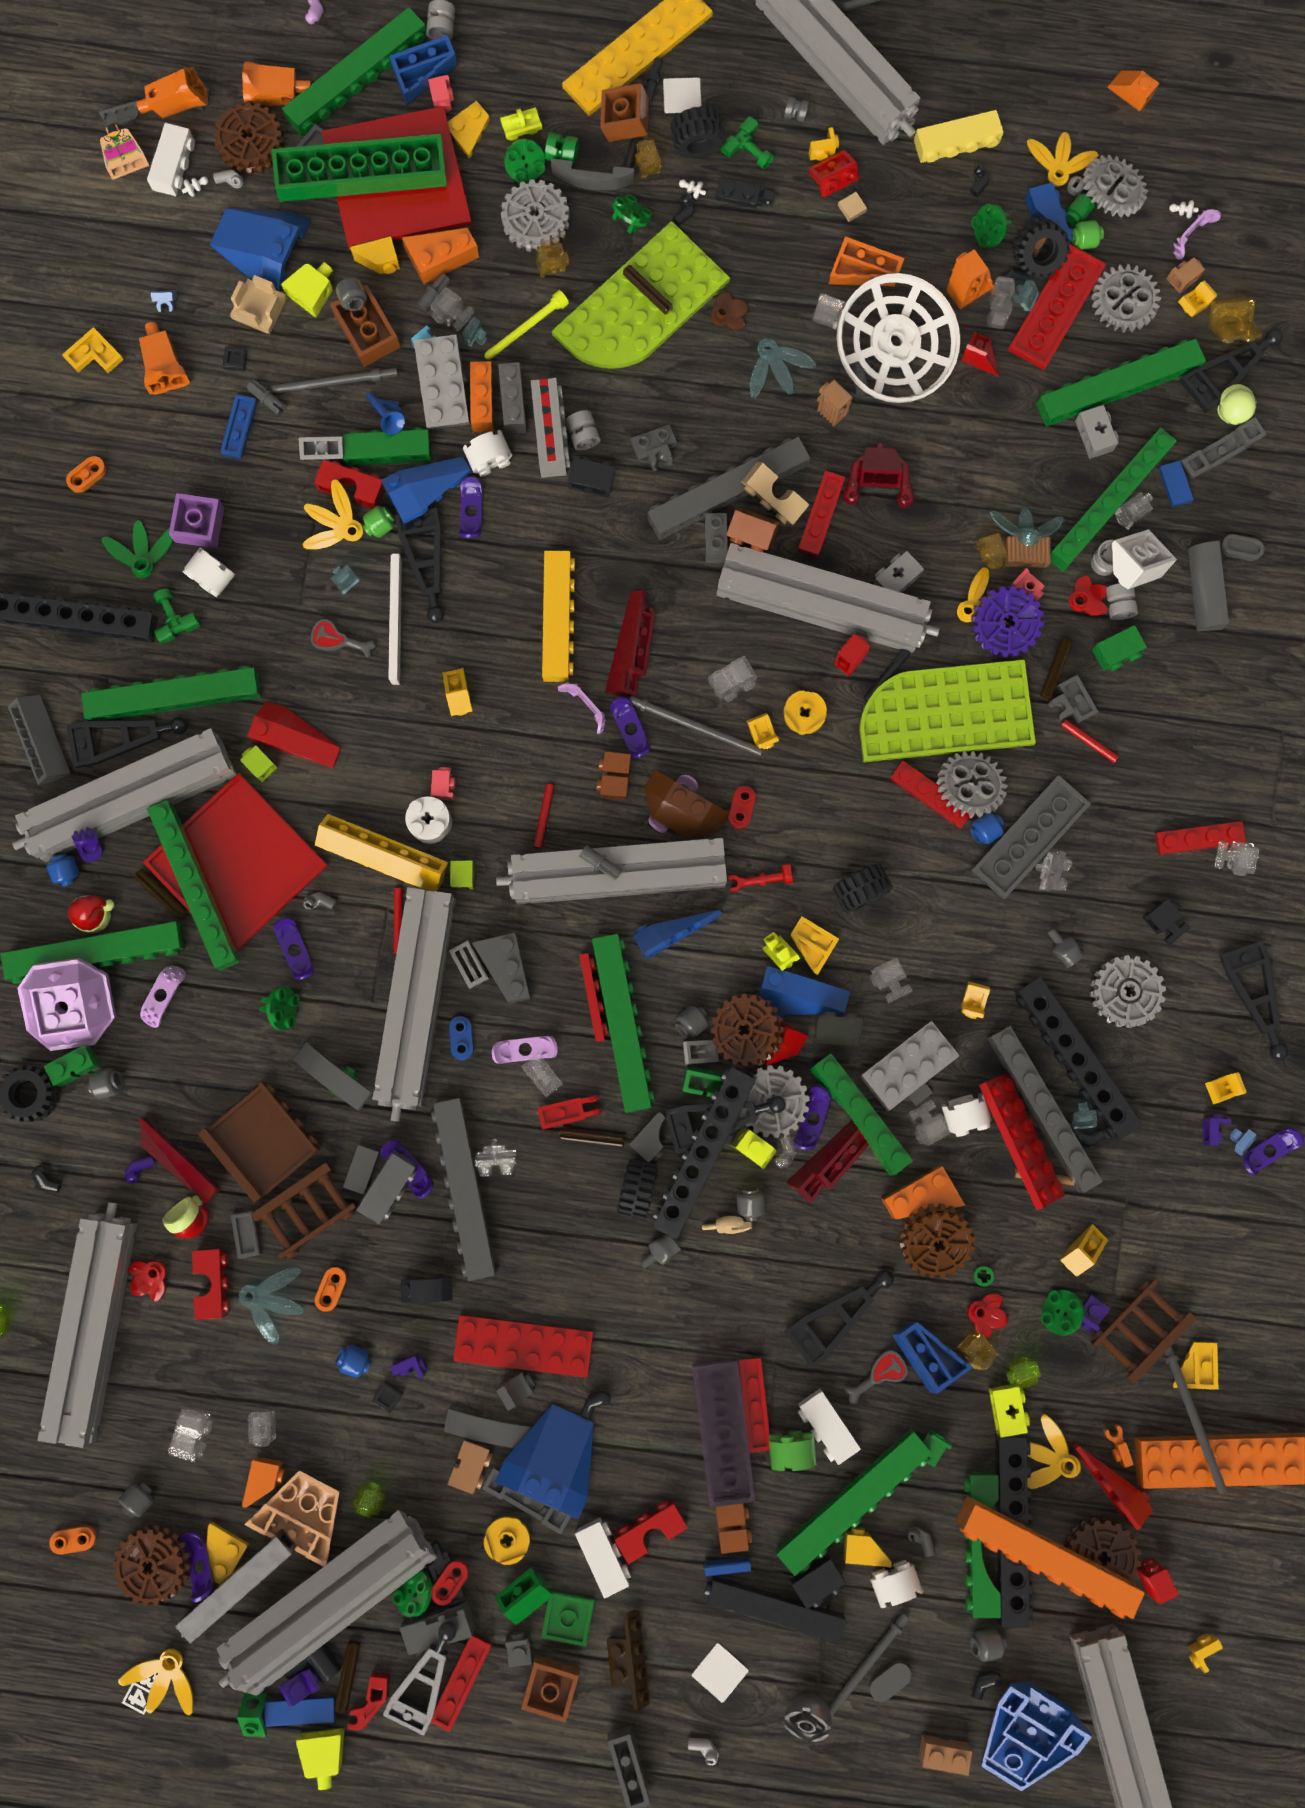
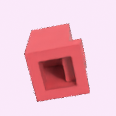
(441, 92)
(1027, 578)
(442, 784)

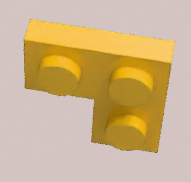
(92, 347)

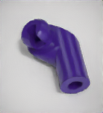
(136, 1166)

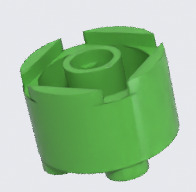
(792, 1450)

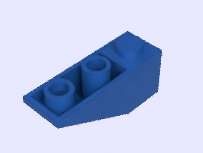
(1045, 202)

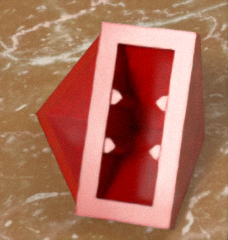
(981, 354)
(791, 1046)

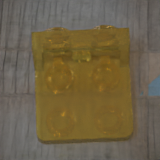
(1234, 320)

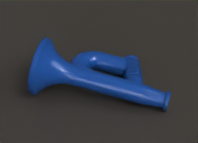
(391, 421)

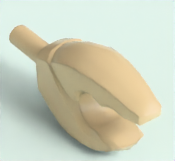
(729, 1225)

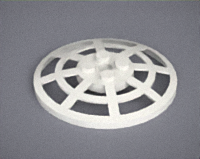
(906, 330)

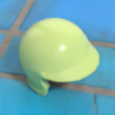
(1237, 405)

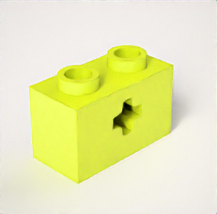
(1008, 1424)

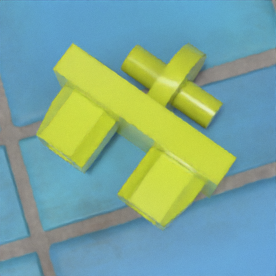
(521, 123)
(779, 951)

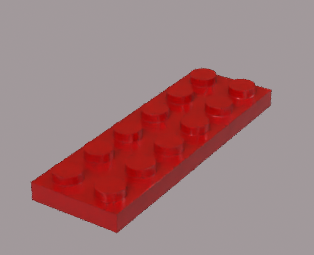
(1057, 308)
(1022, 1141)
(523, 1346)

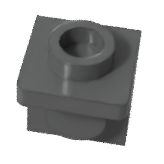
(518, 1649)

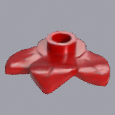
(1090, 595)
(145, 1281)
(990, 1316)

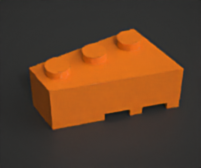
(440, 252)
(861, 263)
(969, 279)
(927, 1189)

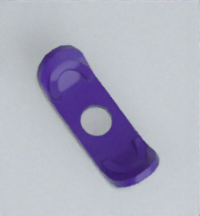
(471, 496)
(624, 714)
(87, 844)
(288, 934)
(818, 1103)
(1283, 1142)
(422, 1182)
(203, 1582)

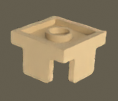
(257, 304)

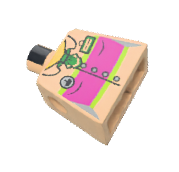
(121, 152)

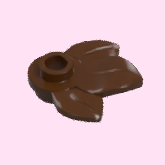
(731, 311)

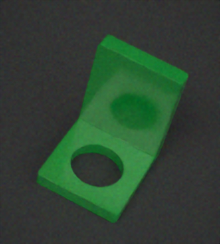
(937, 1445)
(250, 1719)

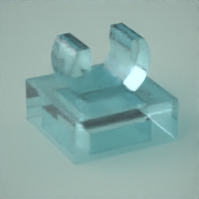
(1027, 295)
(474, 332)
(344, 578)
(1084, 1118)

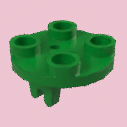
(532, 156)
(631, 212)
(990, 225)
(281, 1007)
(1067, 1303)
(414, 1595)

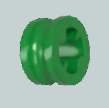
(978, 1280)

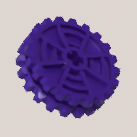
(1022, 613)

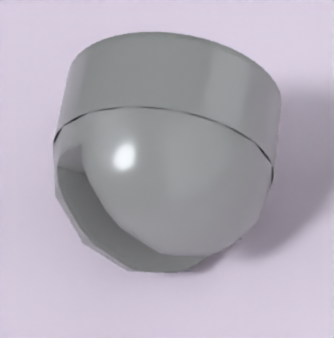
(1079, 189)

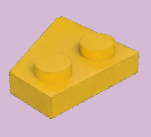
(468, 126)
(813, 943)
(1200, 1366)
(223, 1551)

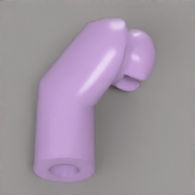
(314, 12)

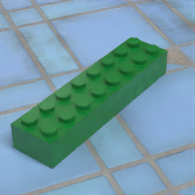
(359, 167)

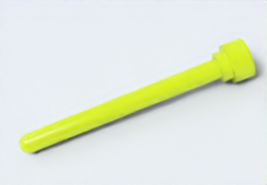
(558, 301)

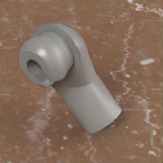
(230, 177)
(706, 1747)

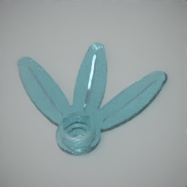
(773, 358)
(1026, 533)
(262, 1301)

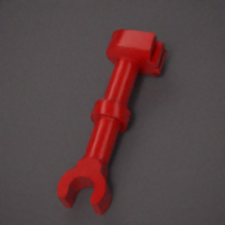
(762, 879)

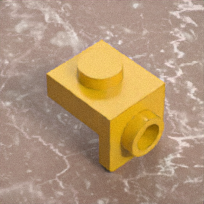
(825, 148)
(1198, 299)
(762, 731)
(974, 1000)
(1225, 1087)
(1204, 1647)

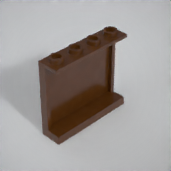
(260, 1142)

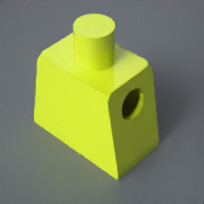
(309, 287)
(753, 1147)
(321, 1755)

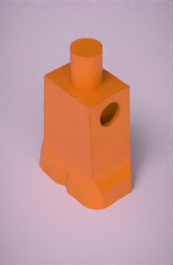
(270, 84)
(174, 93)
(161, 362)

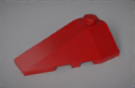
(286, 732)
(1125, 1497)

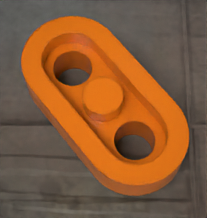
(85, 473)
(330, 1288)
(72, 1540)

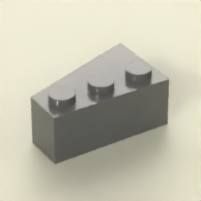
(506, 966)
(423, 1630)

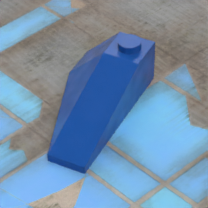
(419, 486)
(662, 935)
(801, 995)

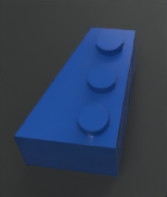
(420, 63)
(929, 1357)

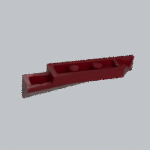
(632, 647)
(177, 1162)
(829, 1162)

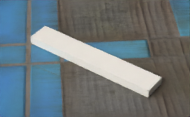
(395, 619)

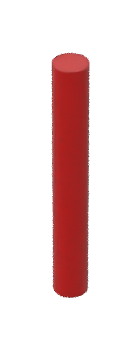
(1090, 741)
(541, 827)
(398, 897)

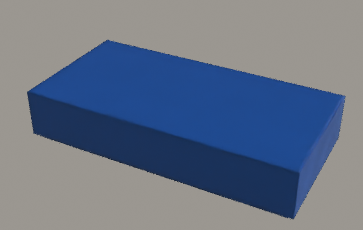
(1175, 484)
(727, 1566)

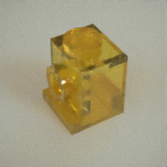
(647, 158)
(551, 259)
(992, 550)
(985, 1352)

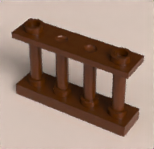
(285, 1201)
(1165, 1337)

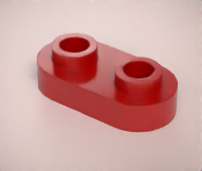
(742, 807)
(450, 1582)

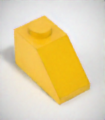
(377, 255)
(457, 692)
(1084, 1250)
(863, 1549)

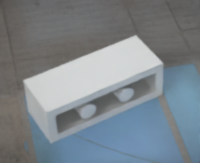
(171, 159)
(828, 1427)
(603, 1557)

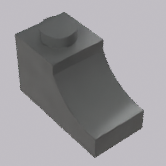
(648, 1142)
(515, 1389)

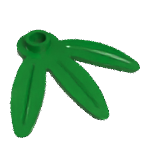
(142, 556)

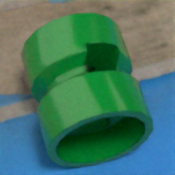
(568, 144)

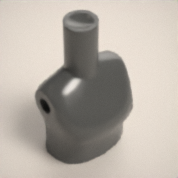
(1065, 949)
(661, 1251)

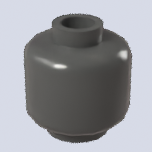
(351, 294)
(691, 1021)
(105, 1083)
(751, 1203)
(136, 1500)
(988, 1644)

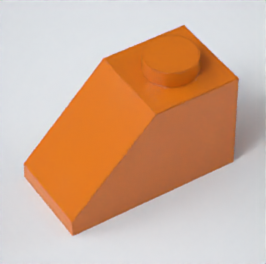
(1134, 87)
(263, 1478)

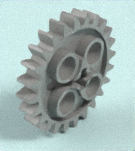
(1103, 174)
(1112, 284)
(971, 784)

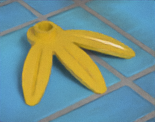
(1060, 163)
(328, 518)
(975, 592)
(1056, 1460)
(166, 1671)

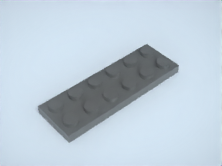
(1031, 837)

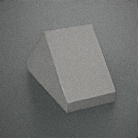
(700, 1052)

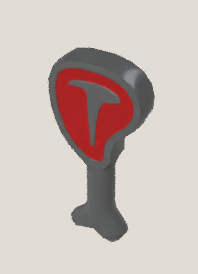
(328, 638)
(886, 1367)

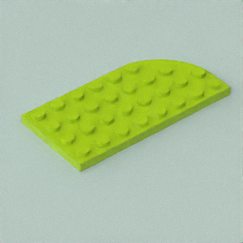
(621, 324)
(948, 712)

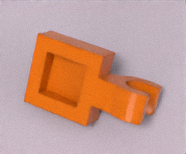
(1120, 1452)

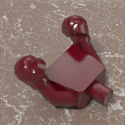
(879, 469)

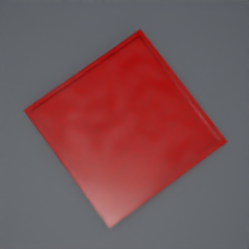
(405, 211)
(247, 858)

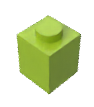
(258, 763)

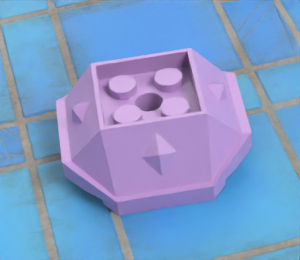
(81, 988)

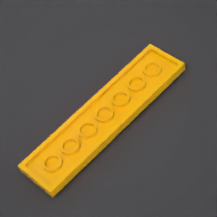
(635, 50)

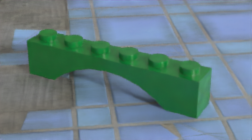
(845, 1092)
(983, 1596)

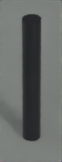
(888, 673)

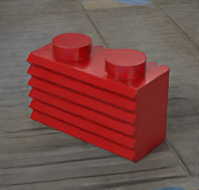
(851, 654)
(1156, 1580)

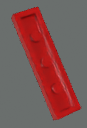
(821, 513)
(927, 793)
(1199, 837)
(592, 988)
(754, 1404)
(460, 1682)

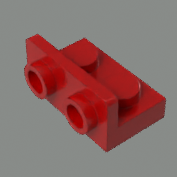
(834, 173)

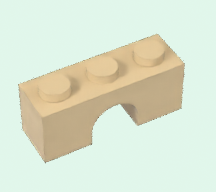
(760, 482)

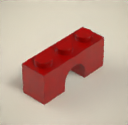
(369, 487)
(213, 1264)
(665, 1518)

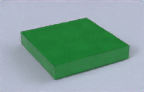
(568, 1618)

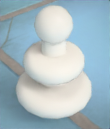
(194, 185)
(691, 187)
(1183, 208)

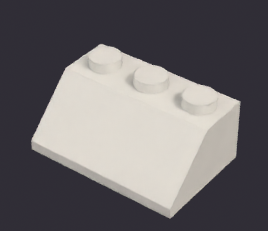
(1140, 559)

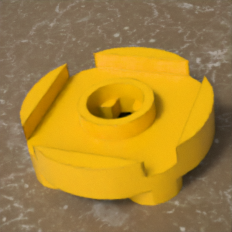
(816, 715)
(500, 1551)

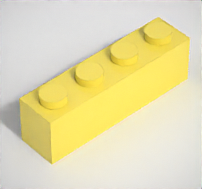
(958, 136)

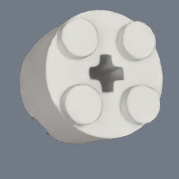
(487, 453)
(208, 572)
(419, 811)
(967, 1114)
(896, 1584)

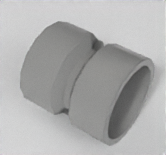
(440, 19)
(582, 429)
(1103, 559)
(1122, 603)

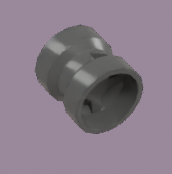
(796, 109)

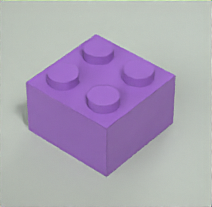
(196, 520)

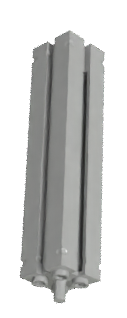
(847, 64)
(825, 598)
(125, 795)
(643, 866)
(414, 1000)
(88, 1329)
(325, 1604)
(1120, 1719)

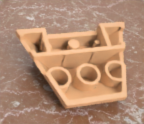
(305, 1512)

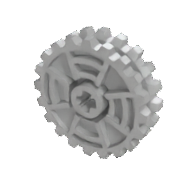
(520, 212)
(1143, 986)
(780, 1083)

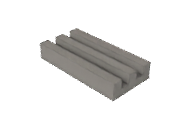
(477, 980)

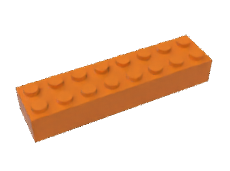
(1240, 1457)
(1050, 1557)

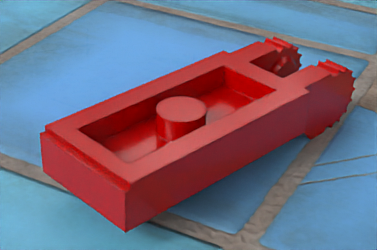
(566, 1112)

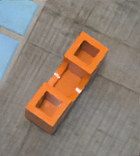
(481, 396)

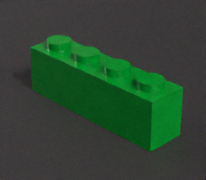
(381, 448)

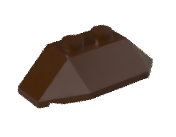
(682, 808)

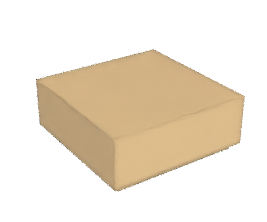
(852, 206)

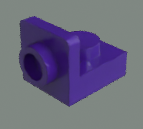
(1211, 1132)
(1094, 1313)
(405, 1366)
(299, 1686)

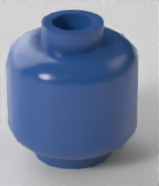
(987, 828)
(63, 869)
(353, 1361)

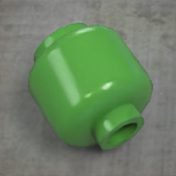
(1087, 234)
(378, 521)

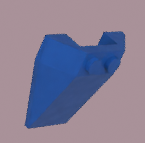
(259, 241)
(552, 1462)
(1031, 1735)

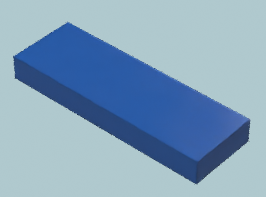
(238, 426)
(307, 1711)

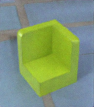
(462, 874)

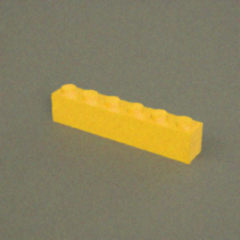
(556, 616)
(381, 853)

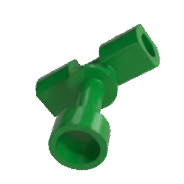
(743, 141)
(174, 623)

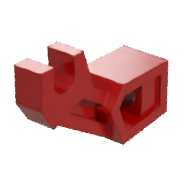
(365, 1712)

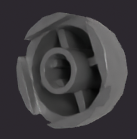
(808, 1717)

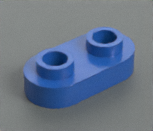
(462, 1037)

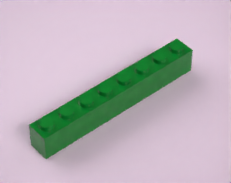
(354, 72)
(1120, 382)
(1112, 499)
(171, 695)
(193, 885)
(99, 950)
(621, 1023)
(853, 1502)

